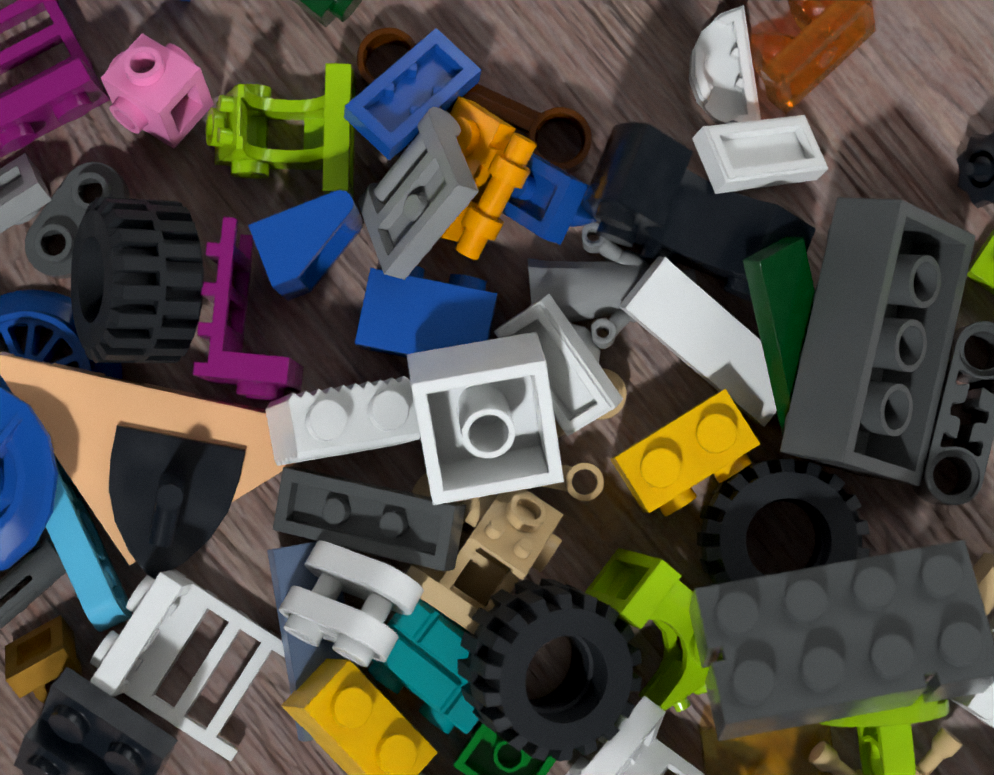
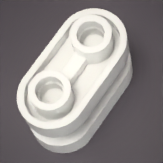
(355, 632)

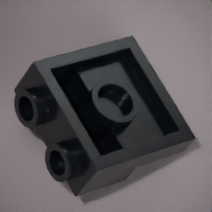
(91, 734)

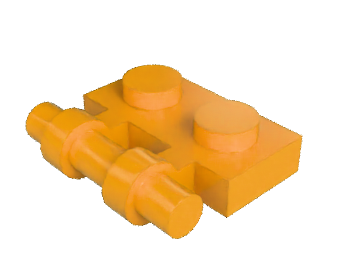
(488, 153)

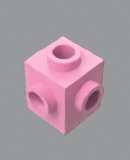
(157, 90)

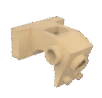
(508, 539)

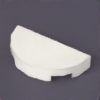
(723, 70)

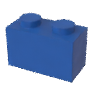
(423, 313)

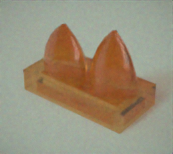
(799, 63)

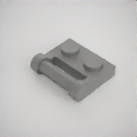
(418, 195)

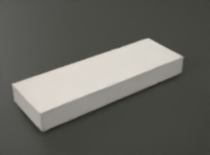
(703, 336)

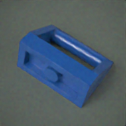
(306, 241)

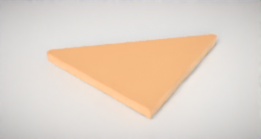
(86, 406)

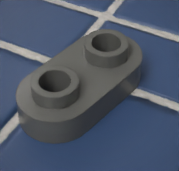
(65, 215)

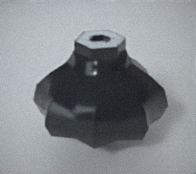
(977, 169)

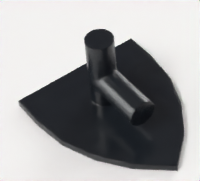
(169, 494)

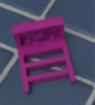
(52, 95)
(254, 374)

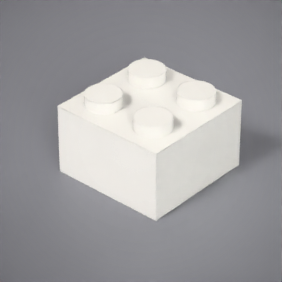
(485, 418)

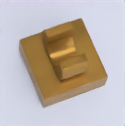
(40, 658)

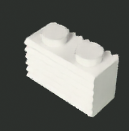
(342, 420)

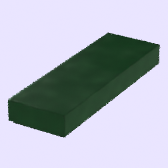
(782, 306)

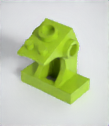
(241, 131)
(647, 590)

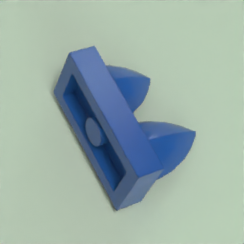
(548, 201)

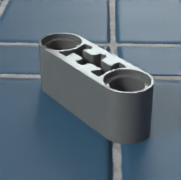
(977, 435)

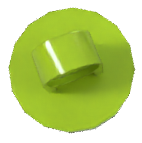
(887, 736)

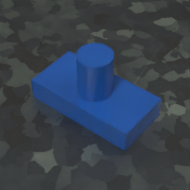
(400, 97)

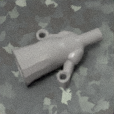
(592, 288)

